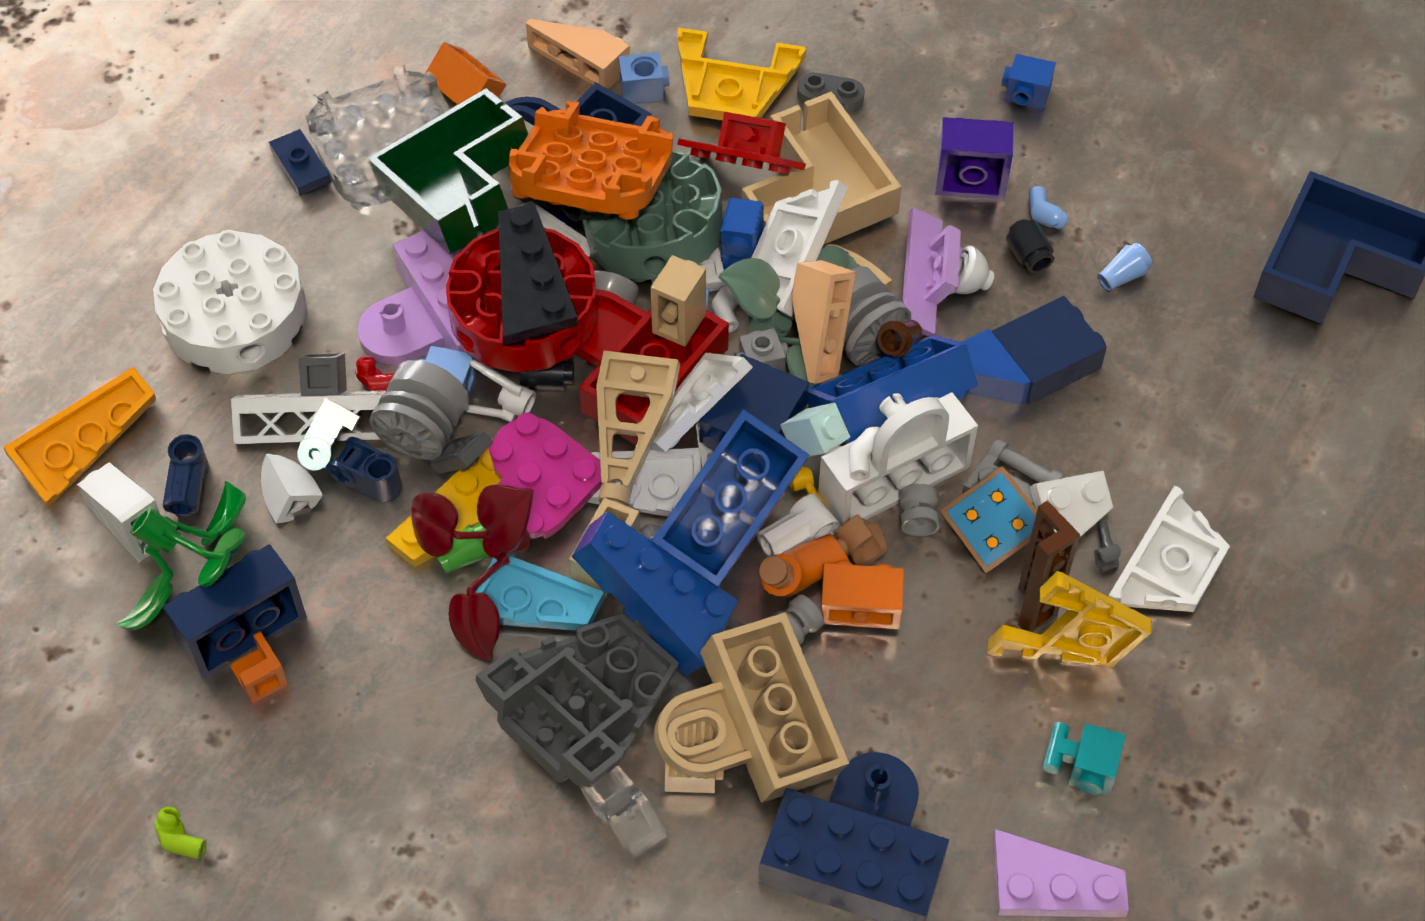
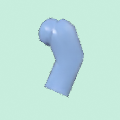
(1045, 212)

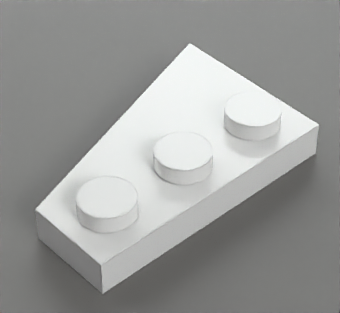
(698, 394)

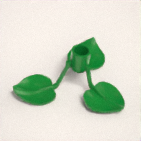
(162, 534)

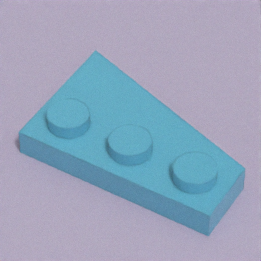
(540, 598)

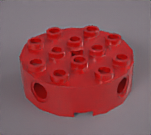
(476, 305)

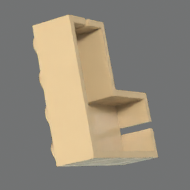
(832, 151)

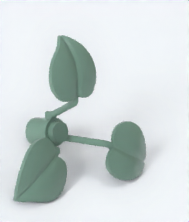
(755, 290)

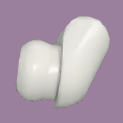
(724, 305)

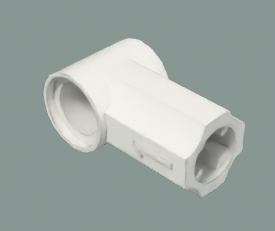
(805, 522)

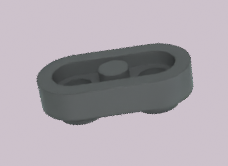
(847, 90)

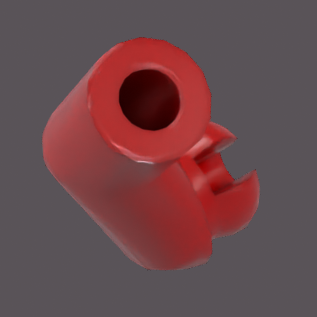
(370, 375)

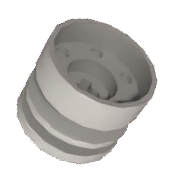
(868, 311)
(419, 409)

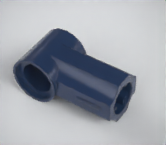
(185, 477)

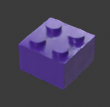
(974, 158)

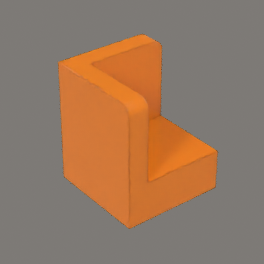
(259, 671)

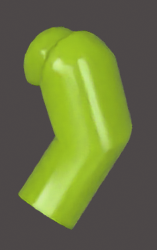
(173, 835)

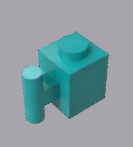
(1093, 758)

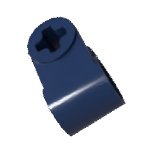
(361, 469)

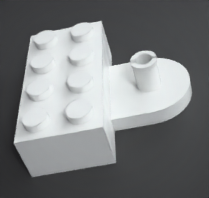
(913, 446)

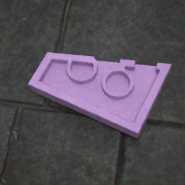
(1053, 882)

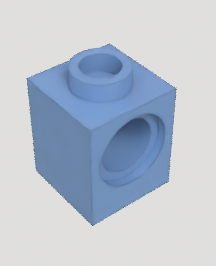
(643, 77)

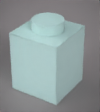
(816, 429)

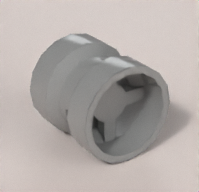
(919, 510)
(803, 616)

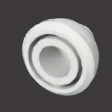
(973, 271)

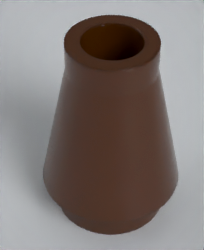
(898, 337)

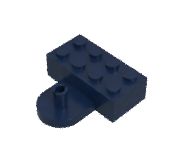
(857, 845)

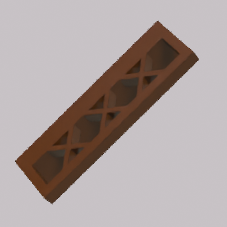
(1045, 555)

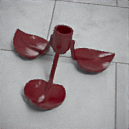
(505, 516)

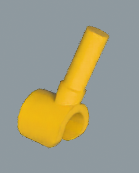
(805, 481)

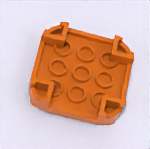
(591, 162)

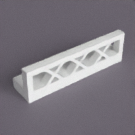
(298, 404)

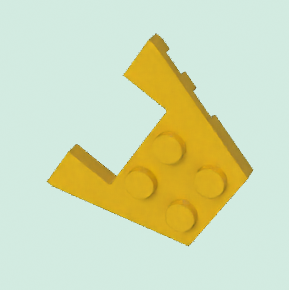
(729, 86)
(1089, 632)

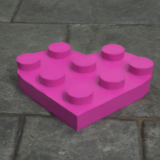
(550, 462)

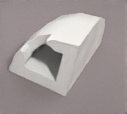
(287, 487)

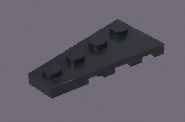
(531, 281)

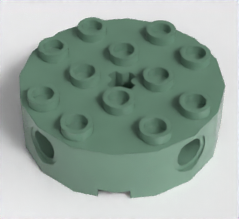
(678, 222)

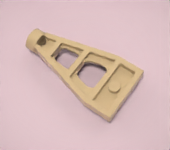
(636, 377)

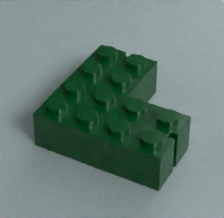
(446, 169)

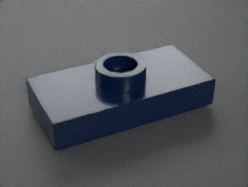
(300, 162)

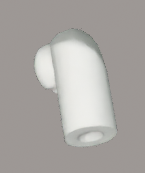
(860, 452)

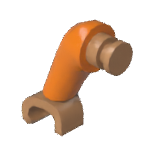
(804, 564)

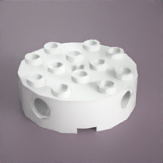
(230, 301)

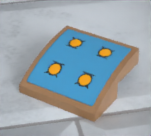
(992, 519)

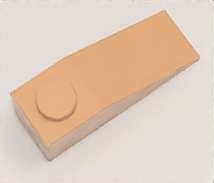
(581, 50)
(821, 312)

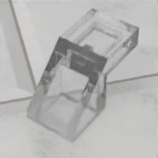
(627, 811)

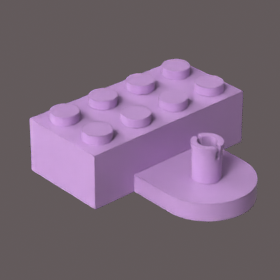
(417, 317)

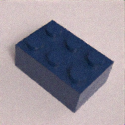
(219, 620)

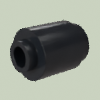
(1030, 245)
(549, 379)

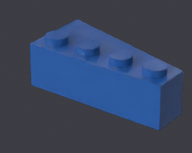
(654, 589)

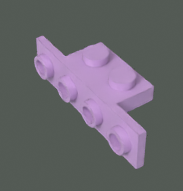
(929, 267)

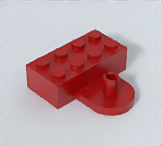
(629, 330)

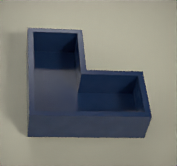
(1337, 233)

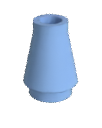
(1126, 266)

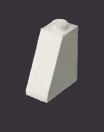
(117, 505)

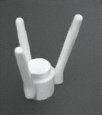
(513, 397)

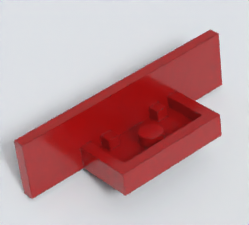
(747, 138)

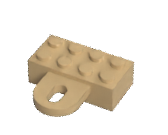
(760, 711)

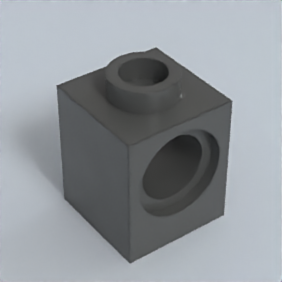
(322, 374)

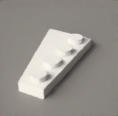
(660, 480)

